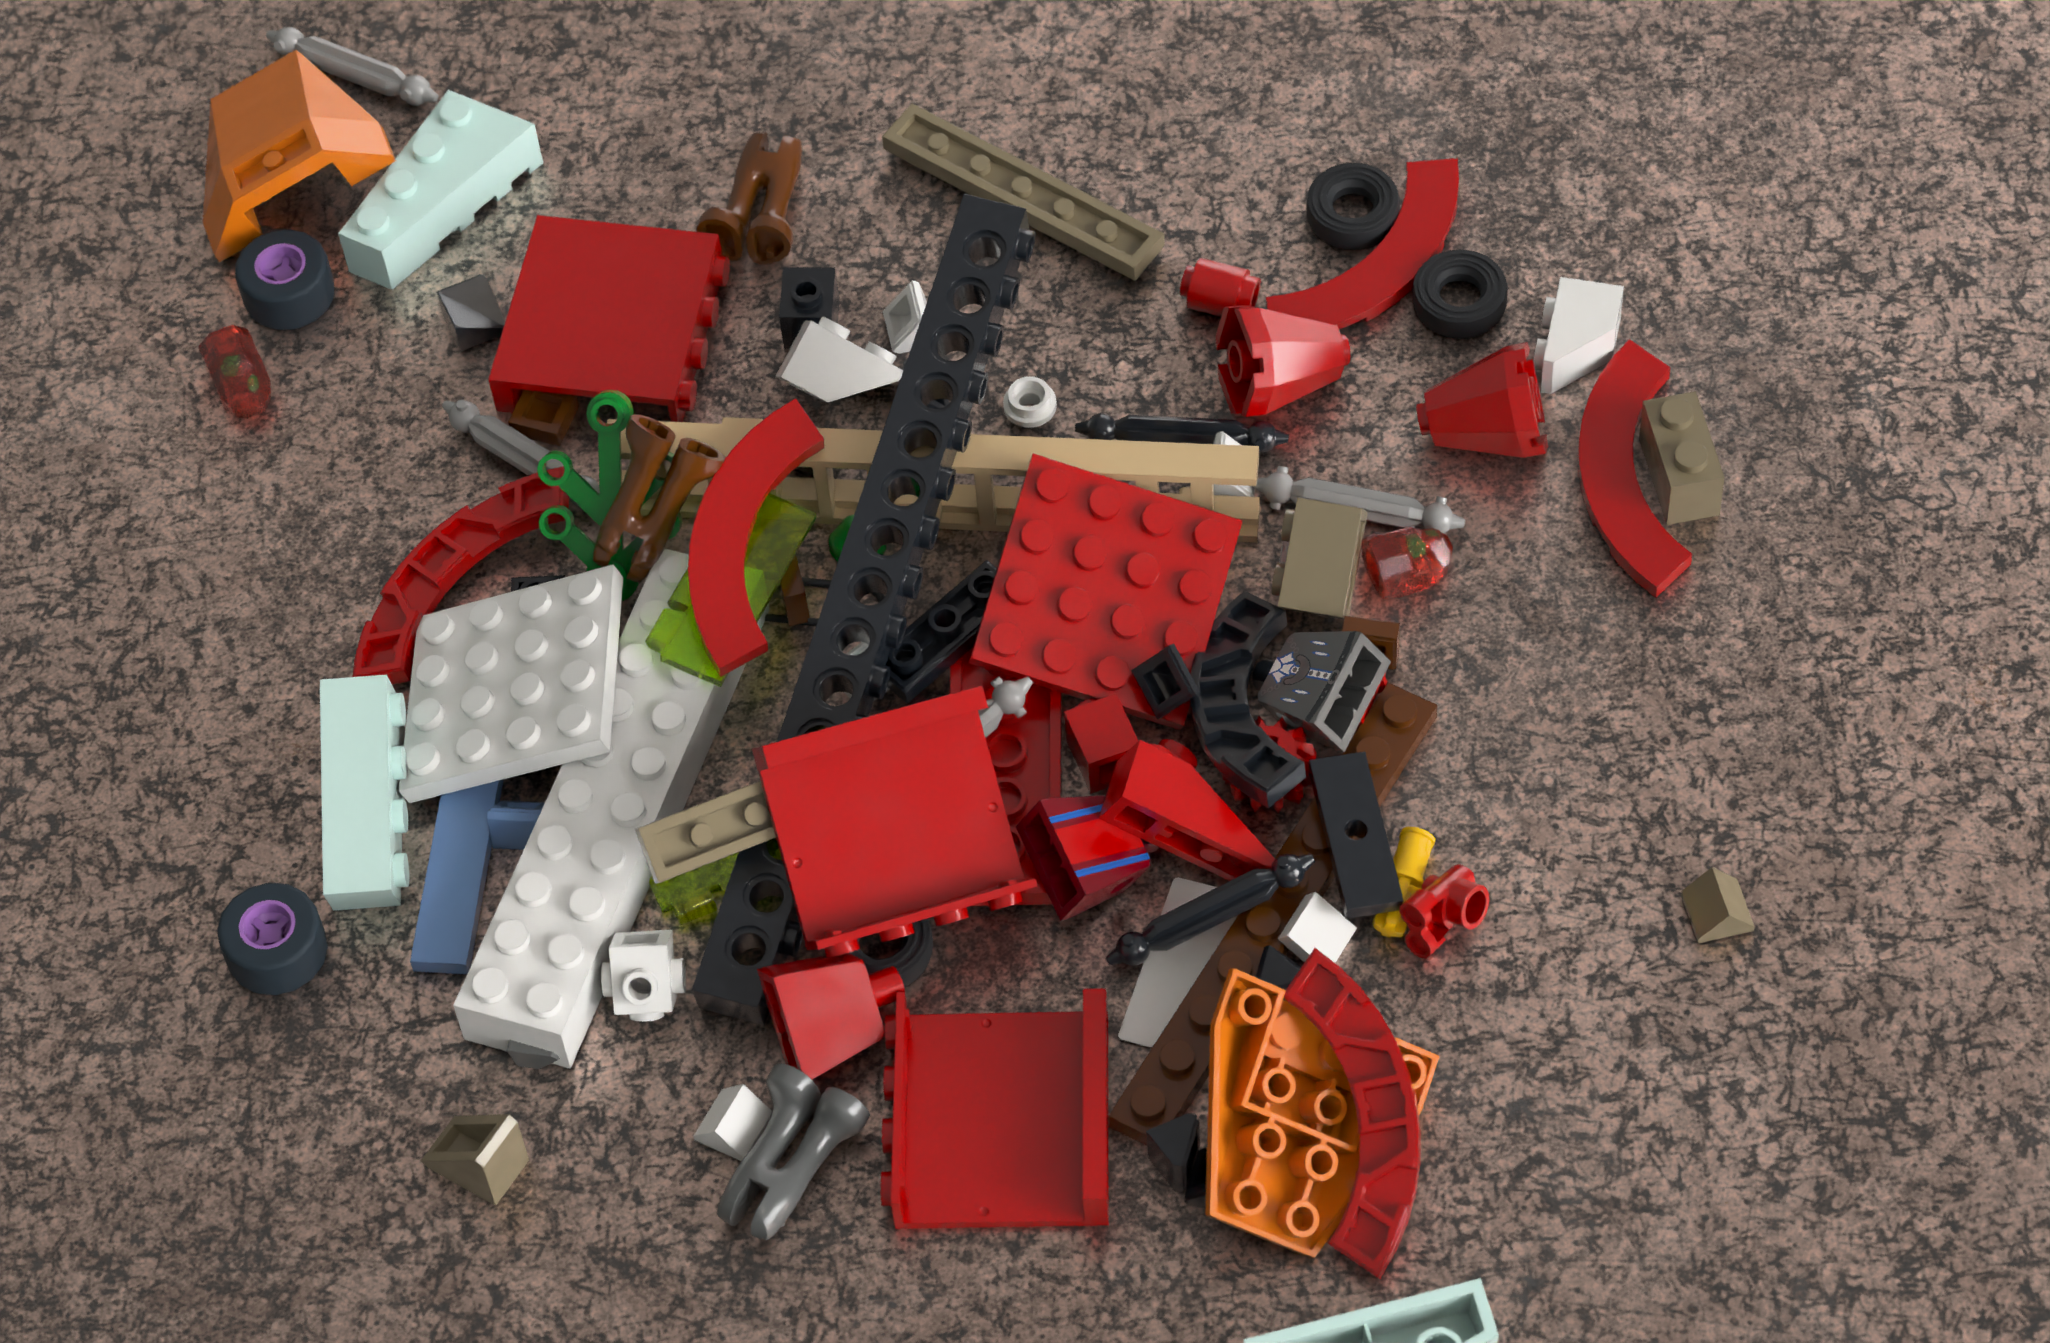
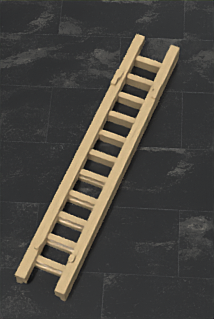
(983, 504)

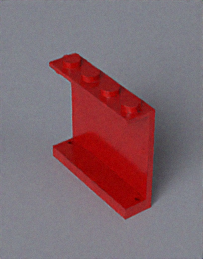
(610, 312)
(891, 822)
(998, 1118)

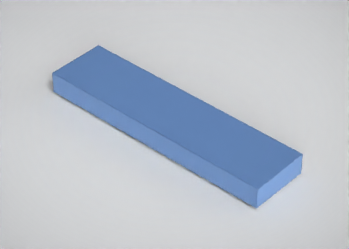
(455, 881)

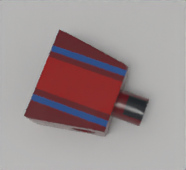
(1079, 854)

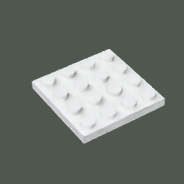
(513, 684)

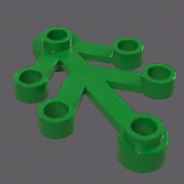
(610, 482)

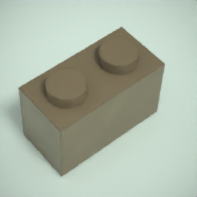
(1681, 458)
(1320, 558)

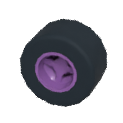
(284, 279)
(272, 938)

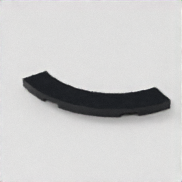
(1222, 709)

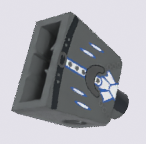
(1322, 683)

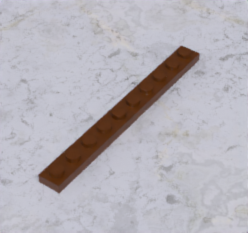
(1181, 1055)

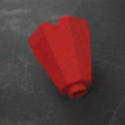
(1275, 358)
(1488, 407)

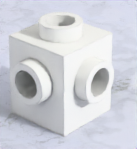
(643, 974)

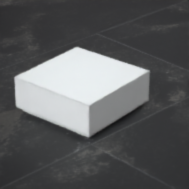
(1317, 926)

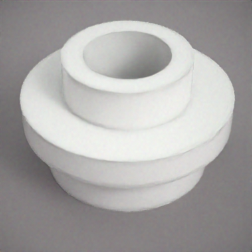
(1029, 391)

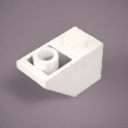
(1581, 331)
(833, 367)

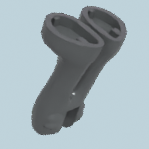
(794, 1102)

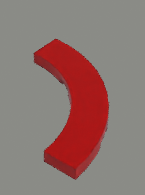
(1393, 265)
(1609, 472)
(724, 530)
(440, 561)
(1384, 1110)

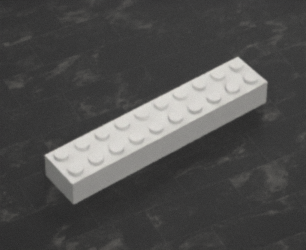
(583, 861)

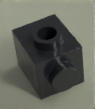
(807, 296)

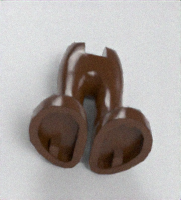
(758, 170)
(649, 447)

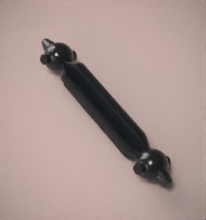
(1180, 430)
(1210, 909)

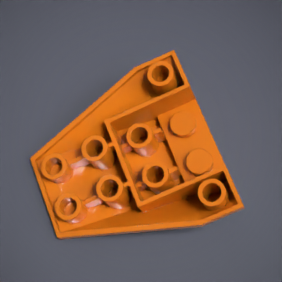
(275, 134)
(1282, 1118)

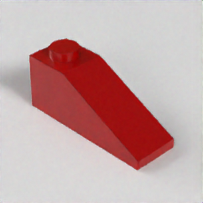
(1180, 812)

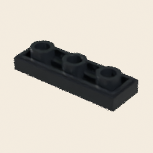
(940, 635)
(1351, 808)

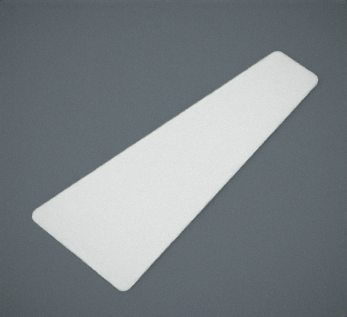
(1169, 973)

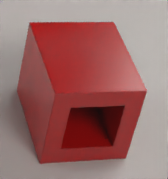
(1098, 737)

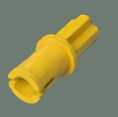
(1410, 865)

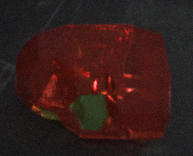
(236, 371)
(1406, 560)

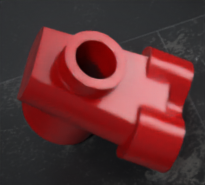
(1440, 905)

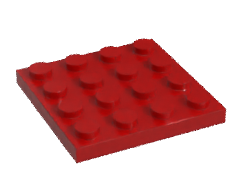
(1101, 584)

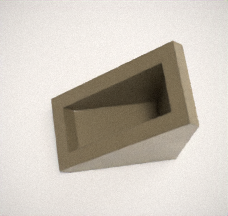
(479, 1154)

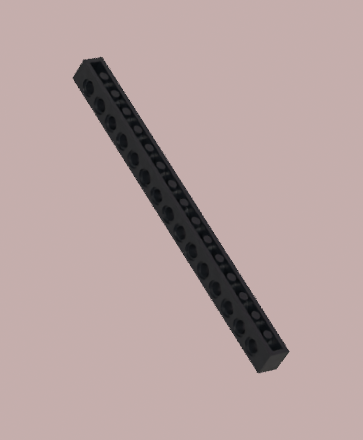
(979, 231)

